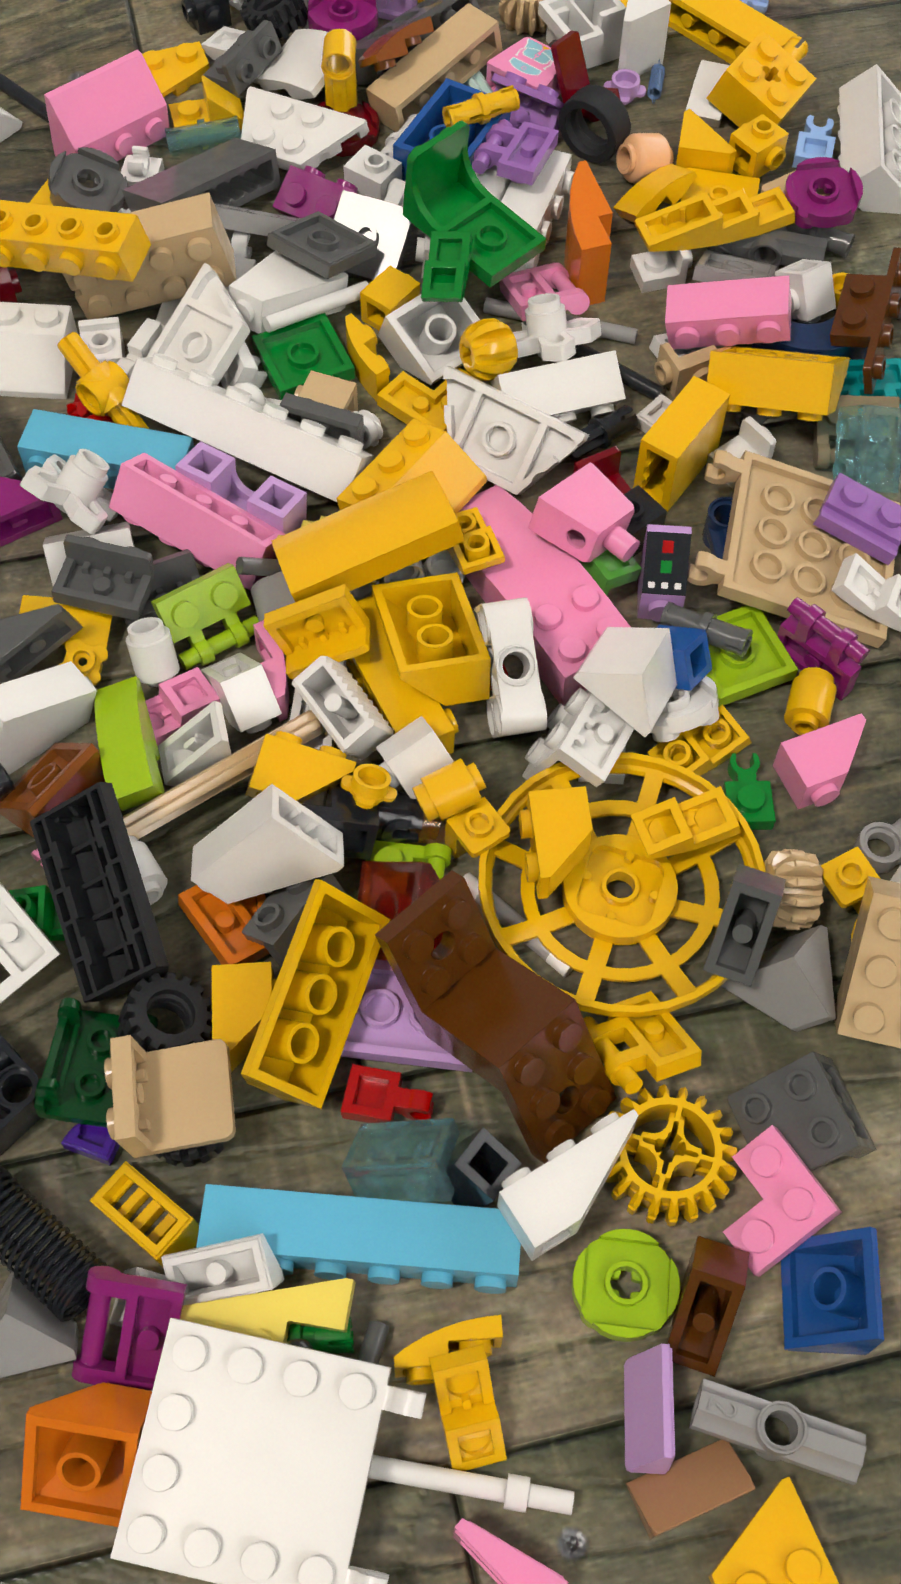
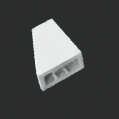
(278, 285)
(42, 712)
(266, 848)

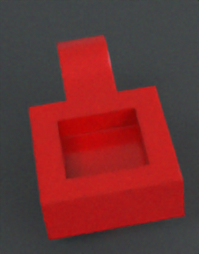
(377, 1095)

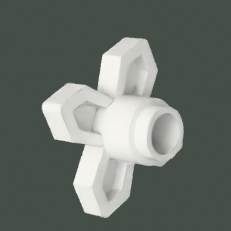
(550, 333)
(74, 488)

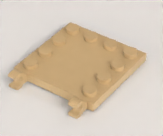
(776, 549)

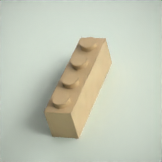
(450, 52)

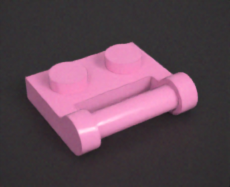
(540, 280)

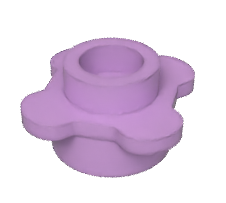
(628, 85)

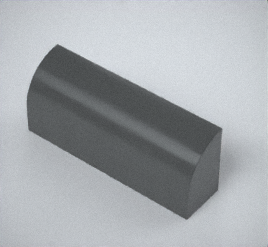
(229, 172)

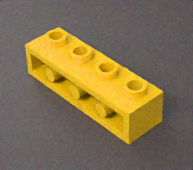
(71, 240)

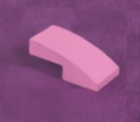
(274, 667)
(179, 702)

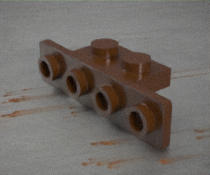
(866, 317)

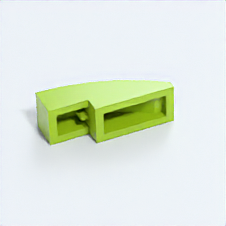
(127, 743)

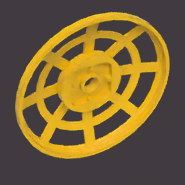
(611, 918)

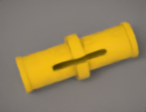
(482, 107)

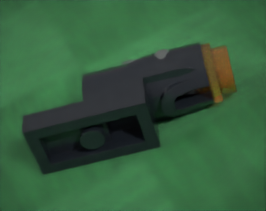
(388, 821)

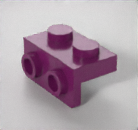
(308, 192)

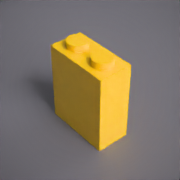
(680, 441)

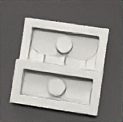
(297, 66)

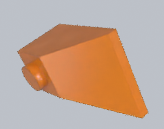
(83, 1452)

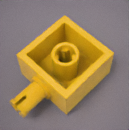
(763, 81)

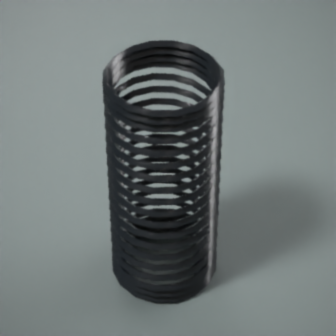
(73, 1295)

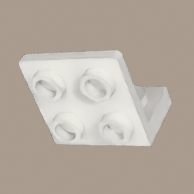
(581, 736)

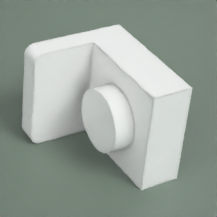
(662, 268)
(751, 438)

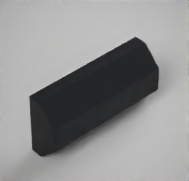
(99, 894)

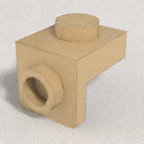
(678, 371)

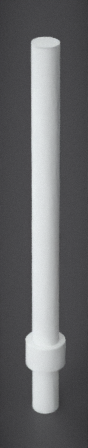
(514, 1492)

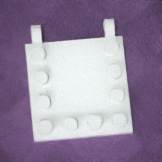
(255, 1460)

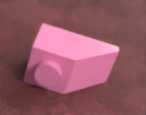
(818, 761)

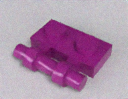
(822, 644)

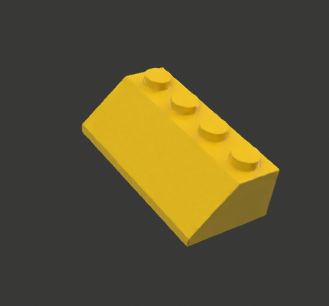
(315, 997)

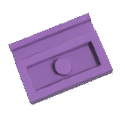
(861, 518)

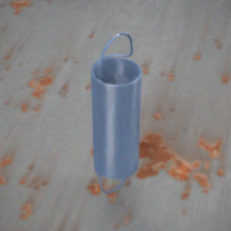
(656, 81)

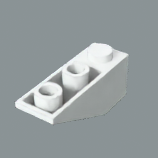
(556, 1197)

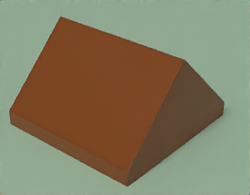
(51, 781)

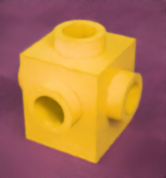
(758, 146)

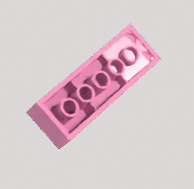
(563, 596)

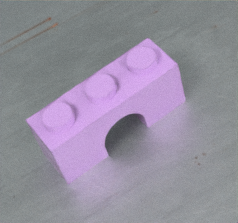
(272, 502)

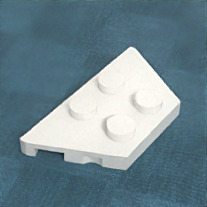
(297, 129)
(204, 328)
(504, 435)

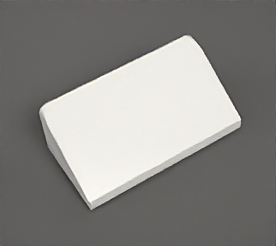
(224, 1269)

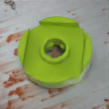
(649, 1266)

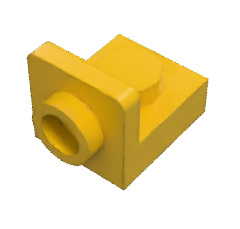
(475, 830)
(847, 877)

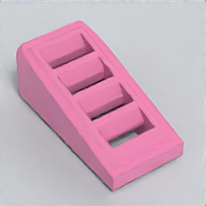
(500, 1559)

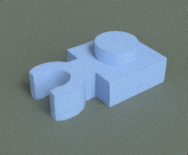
(814, 141)

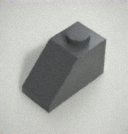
(745, 924)

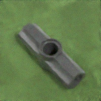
(776, 247)

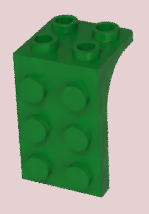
(448, 196)

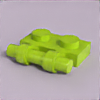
(201, 604)

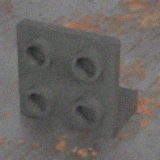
(808, 1108)

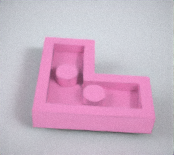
(791, 1205)

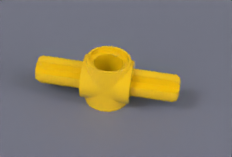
(100, 384)

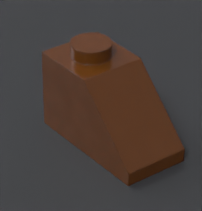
(707, 1305)

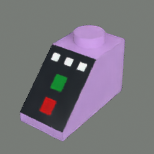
(663, 569)

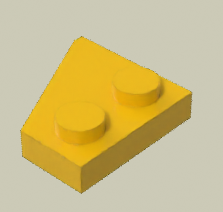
(177, 67)
(776, 1546)

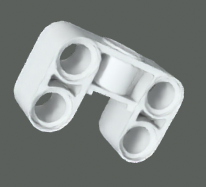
(515, 703)

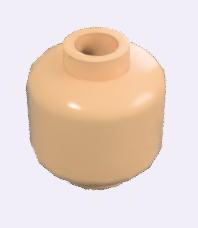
(642, 155)

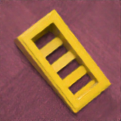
(173, 1234)

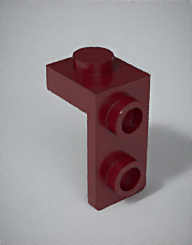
(572, 69)

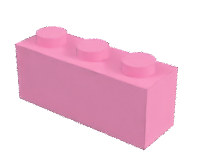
(728, 312)

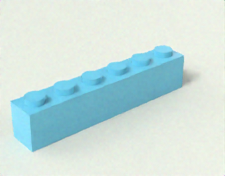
(368, 1236)

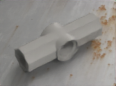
(812, 1441)

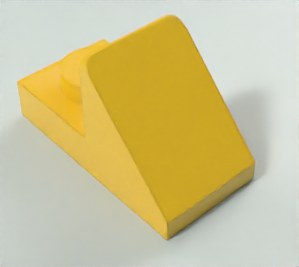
(216, 105)

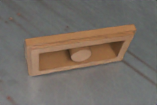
(690, 1488)

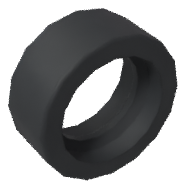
(608, 110)

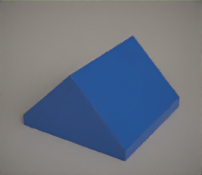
(833, 1294)

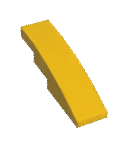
(709, 223)

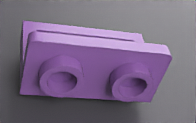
(536, 106)

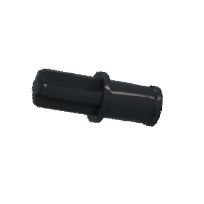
(606, 429)

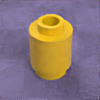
(810, 700)
(449, 790)

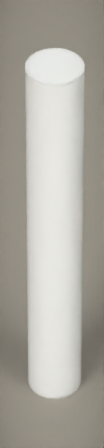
(313, 307)

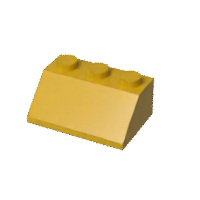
(778, 380)
(412, 454)
(435, 638)

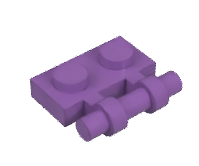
(516, 152)

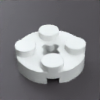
(687, 711)

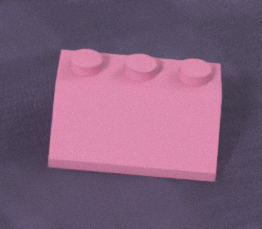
(108, 109)

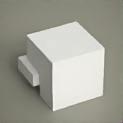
(595, 20)

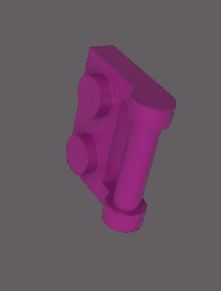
(143, 1332)

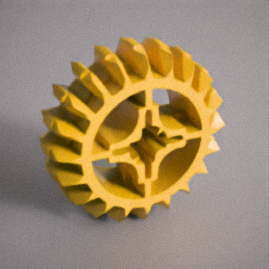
(686, 1157)

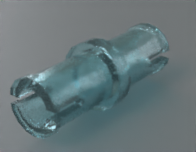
(202, 134)

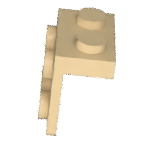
(169, 1096)

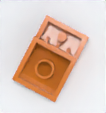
(588, 235)

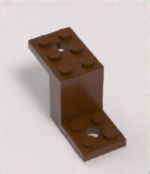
(497, 1016)

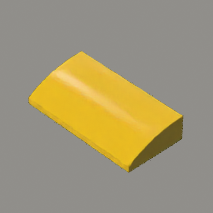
(369, 538)

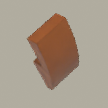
(395, 44)

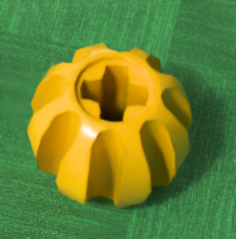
(488, 349)

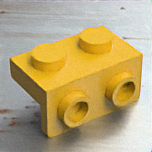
(319, 626)

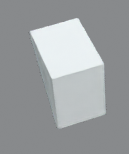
(195, 745)

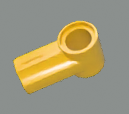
(340, 70)

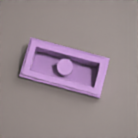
(649, 1411)

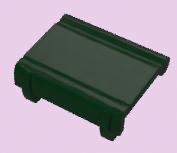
(74, 1074)

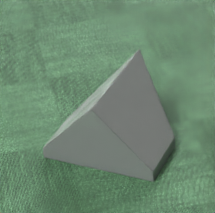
(793, 981)
(30, 1332)

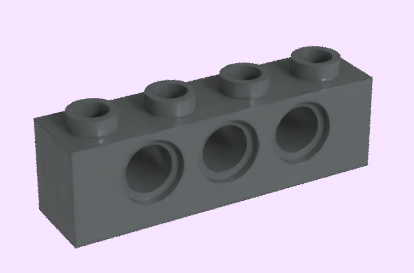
(438, 10)

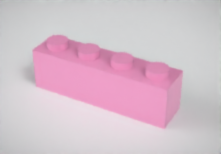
(190, 516)

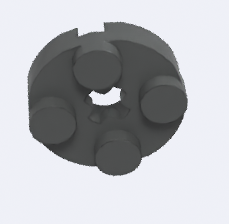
(82, 166)

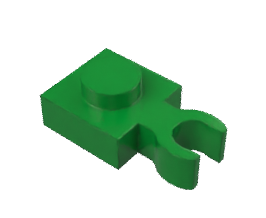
(750, 796)

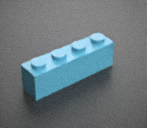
(65, 434)

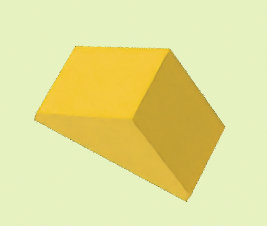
(703, 147)

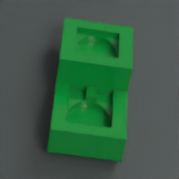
(447, 266)

